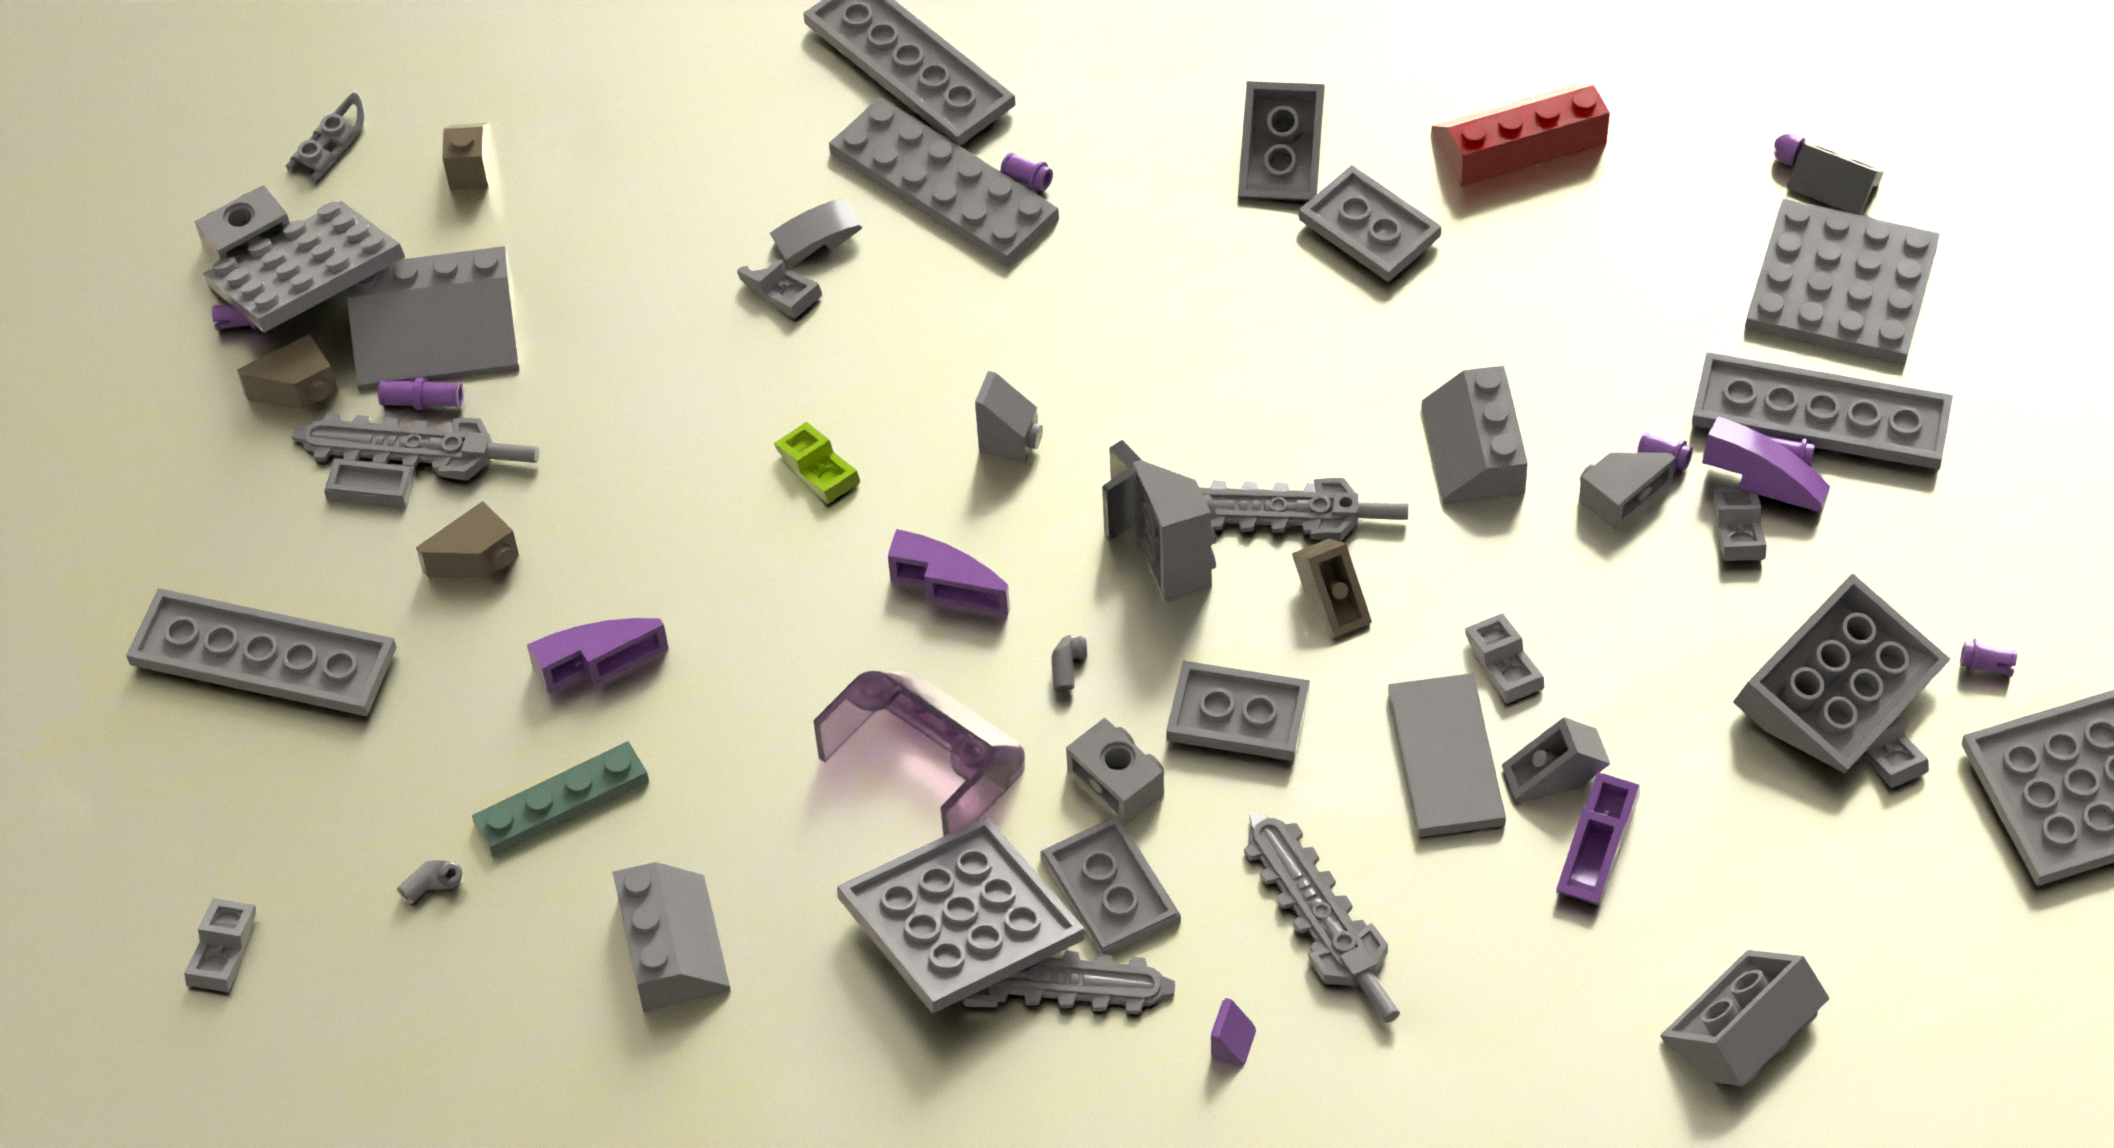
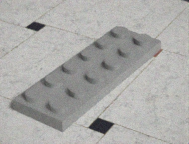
(913, 64)
(944, 181)
(1826, 409)
(262, 652)

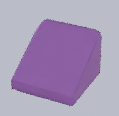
(1232, 1034)

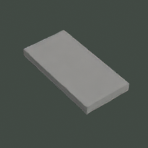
(1446, 755)

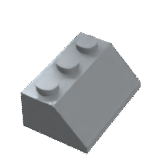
(1475, 436)
(1174, 529)
(670, 934)
(1747, 1016)

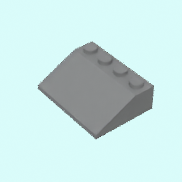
(434, 318)
(1842, 677)

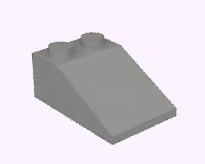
(1282, 140)

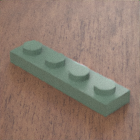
(560, 798)

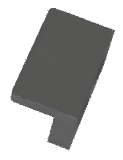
(1833, 178)
(1119, 491)

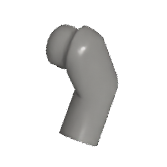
(1062, 661)
(430, 876)

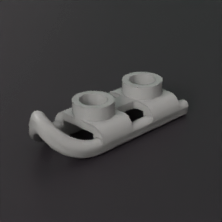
(332, 128)

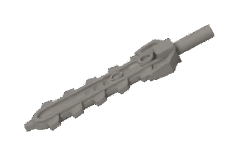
(454, 450)
(1322, 509)
(1343, 948)
(1081, 980)

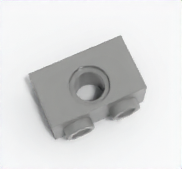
(240, 223)
(1121, 791)

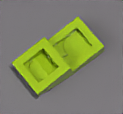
(815, 463)

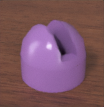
(1787, 148)

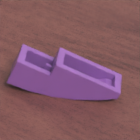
(1764, 465)
(946, 573)
(596, 650)
(1598, 838)

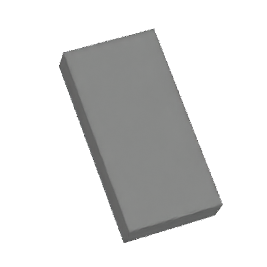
(370, 483)

